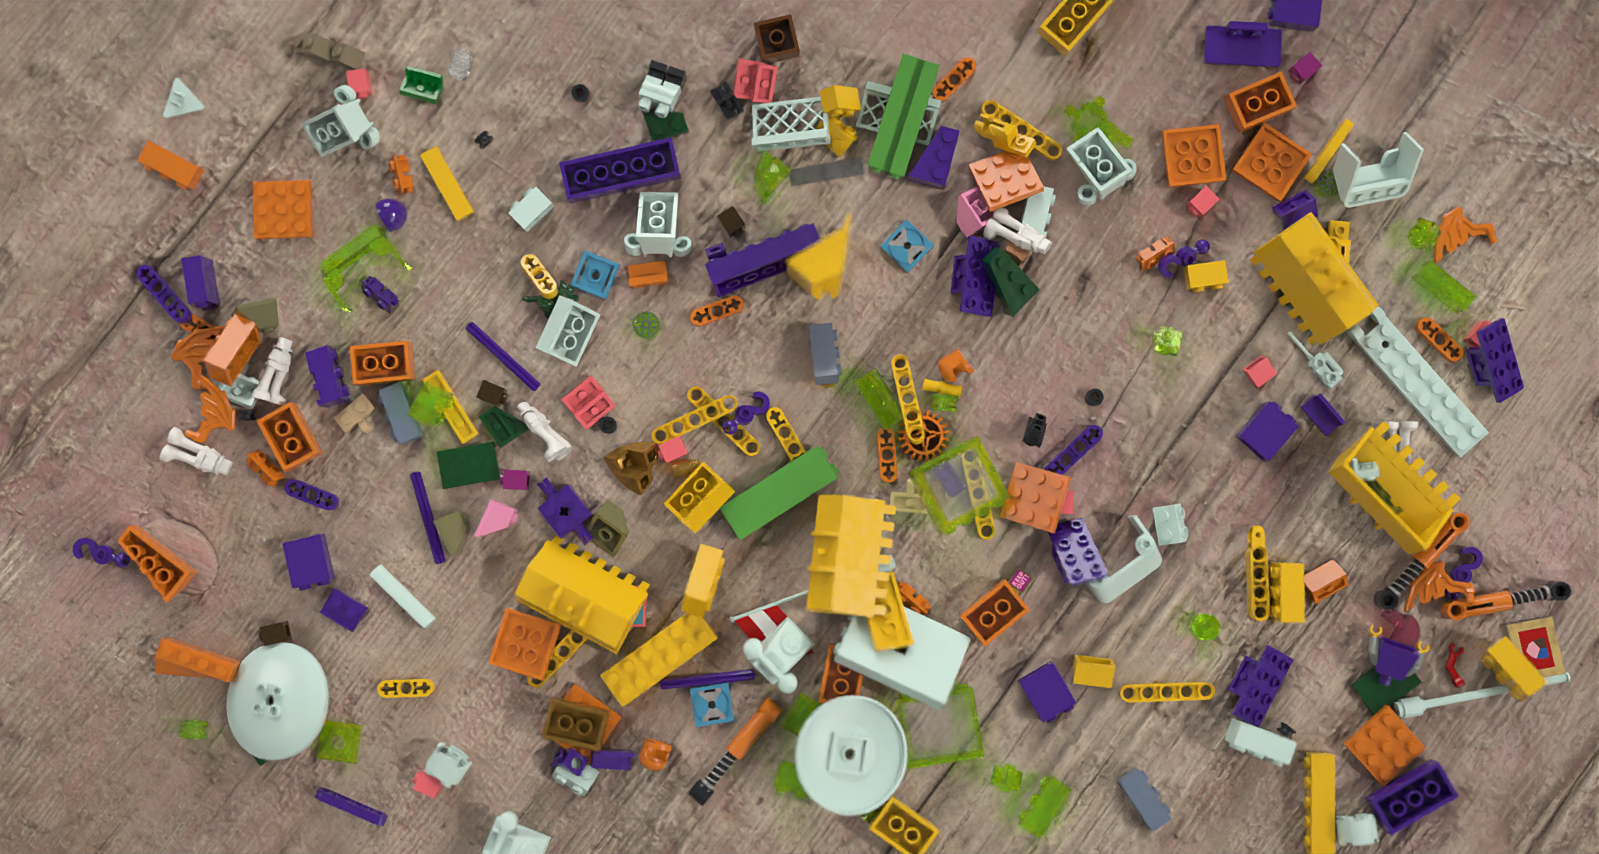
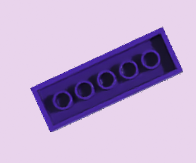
(620, 170)
(760, 260)

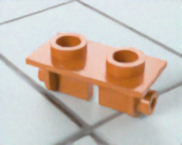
(399, 167)
(1161, 248)
(259, 462)
(917, 604)

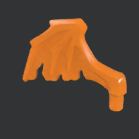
(1456, 230)
(192, 352)
(216, 411)
(1433, 584)

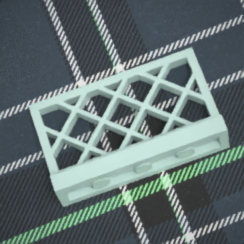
(884, 91)
(787, 139)

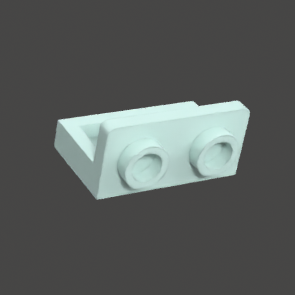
(241, 391)
(1364, 470)
(1170, 524)
(578, 784)

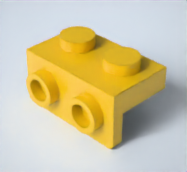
(840, 135)

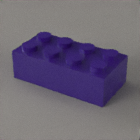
(1411, 797)

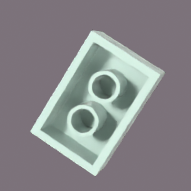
(568, 330)
(1260, 742)

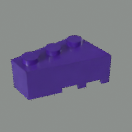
(936, 160)
(327, 376)

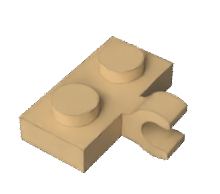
(355, 415)
(908, 500)

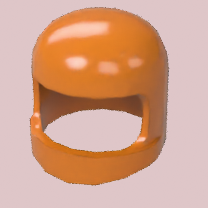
(952, 365)
(654, 754)

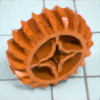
(926, 452)

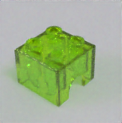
(799, 712)

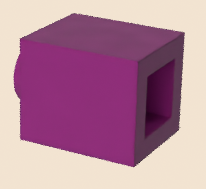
(1304, 68)
(515, 479)

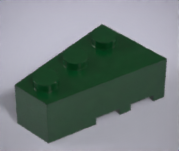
(1010, 282)

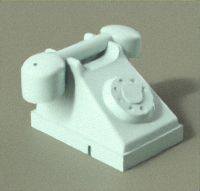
(341, 125)
(1100, 165)
(657, 227)
(779, 654)
(513, 838)

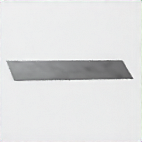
(826, 171)

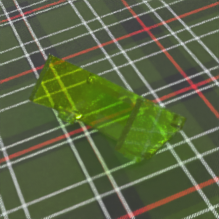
(369, 240)

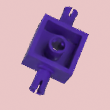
(552, 511)

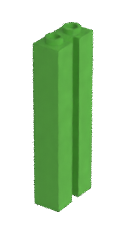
(903, 116)
(779, 492)

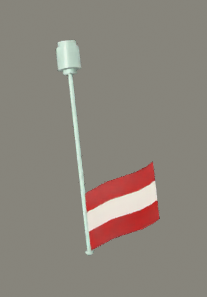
(763, 620)

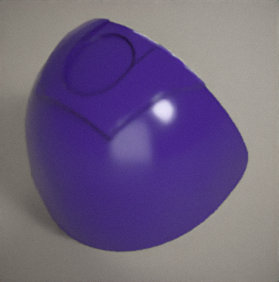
(391, 213)

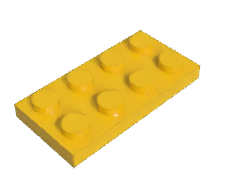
(891, 629)

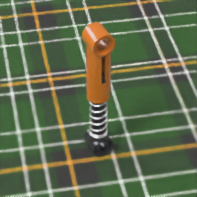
(1422, 560)
(1504, 600)
(737, 748)

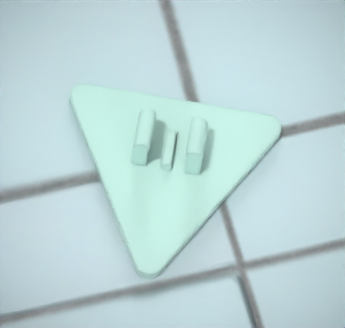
(181, 101)

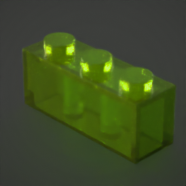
(1443, 287)
(879, 398)
(1044, 805)

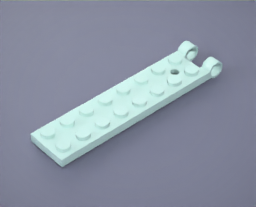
(1419, 384)

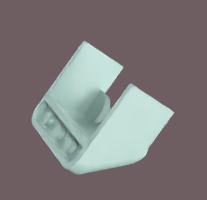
(1378, 181)
(1150, 559)

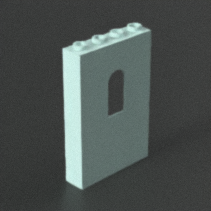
(925, 669)

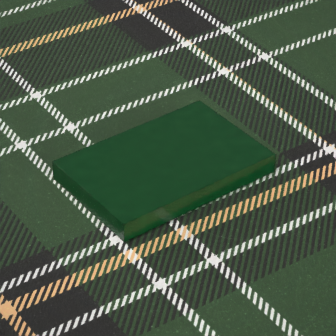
(468, 465)
(1378, 695)

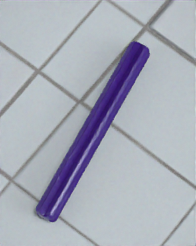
(504, 357)
(427, 517)
(707, 679)

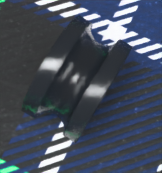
(575, 95)
(483, 139)
(1089, 400)
(247, 415)
(608, 419)
(1286, 730)

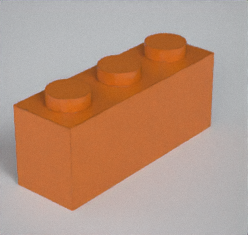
(170, 166)

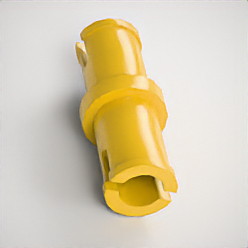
(941, 387)

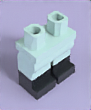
(661, 88)

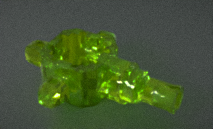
(1108, 128)

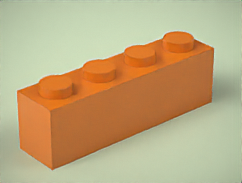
(161, 566)
(185, 659)

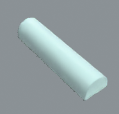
(402, 596)

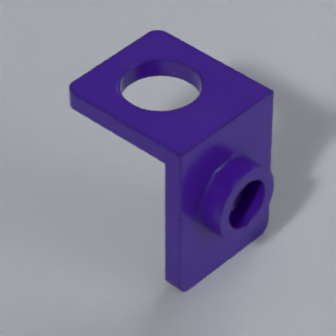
(716, 251)
(564, 758)

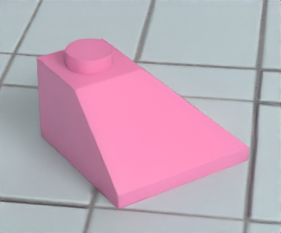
(972, 212)
(496, 518)

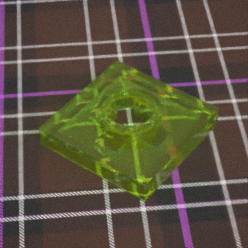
(351, 734)

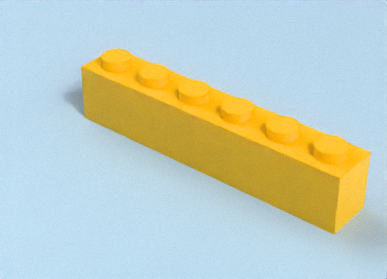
(1319, 803)

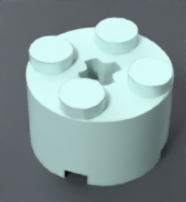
(447, 764)
(1356, 830)

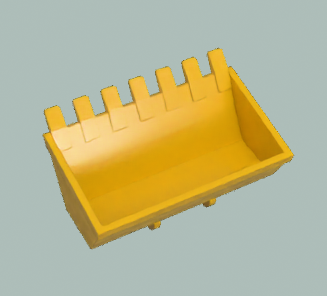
(821, 265)
(1314, 280)
(1421, 504)
(848, 556)
(582, 594)

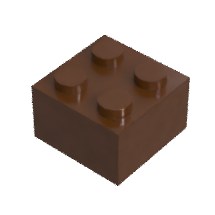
(777, 39)

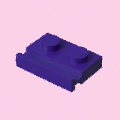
(343, 609)

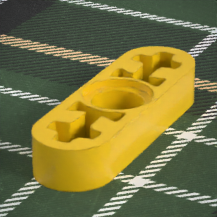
(539, 283)
(392, 683)

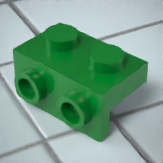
(422, 85)

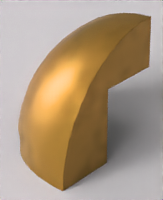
(633, 465)

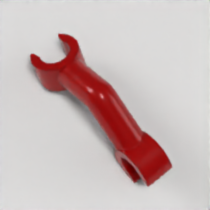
(1455, 678)

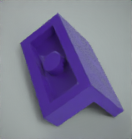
(1295, 208)
(1322, 414)
(612, 759)

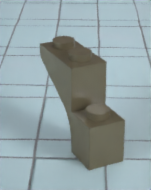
(324, 49)

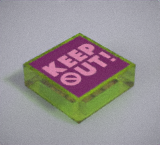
(1019, 580)

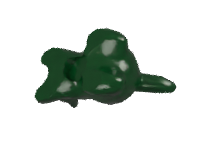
(548, 305)

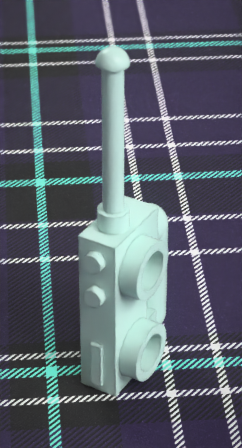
(1319, 367)

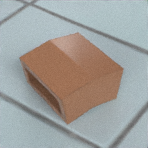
(1016, 253)

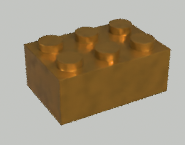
(575, 723)

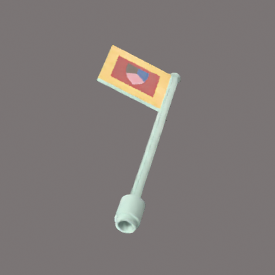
(1536, 642)

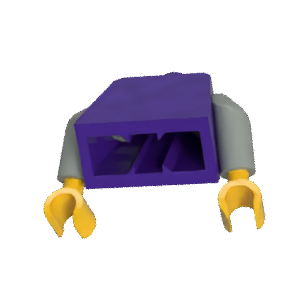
(1394, 658)

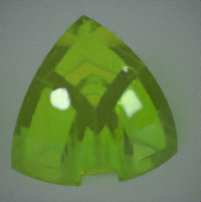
(769, 175)

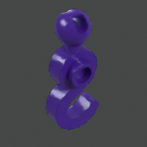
(1184, 257)
(745, 413)
(101, 554)
(1463, 572)

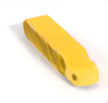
(1255, 541)

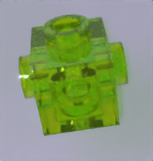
(1423, 234)
(1168, 340)
(1006, 777)

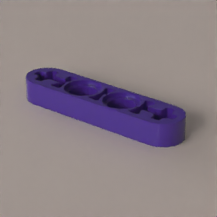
(164, 294)
(1070, 449)
(351, 806)

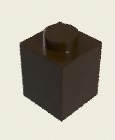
(732, 222)
(492, 393)
(275, 633)

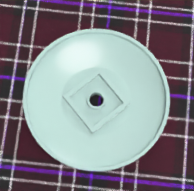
(298, 707)
(877, 758)

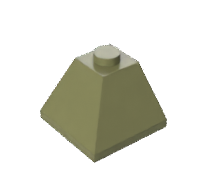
(262, 313)
(609, 528)
(454, 531)

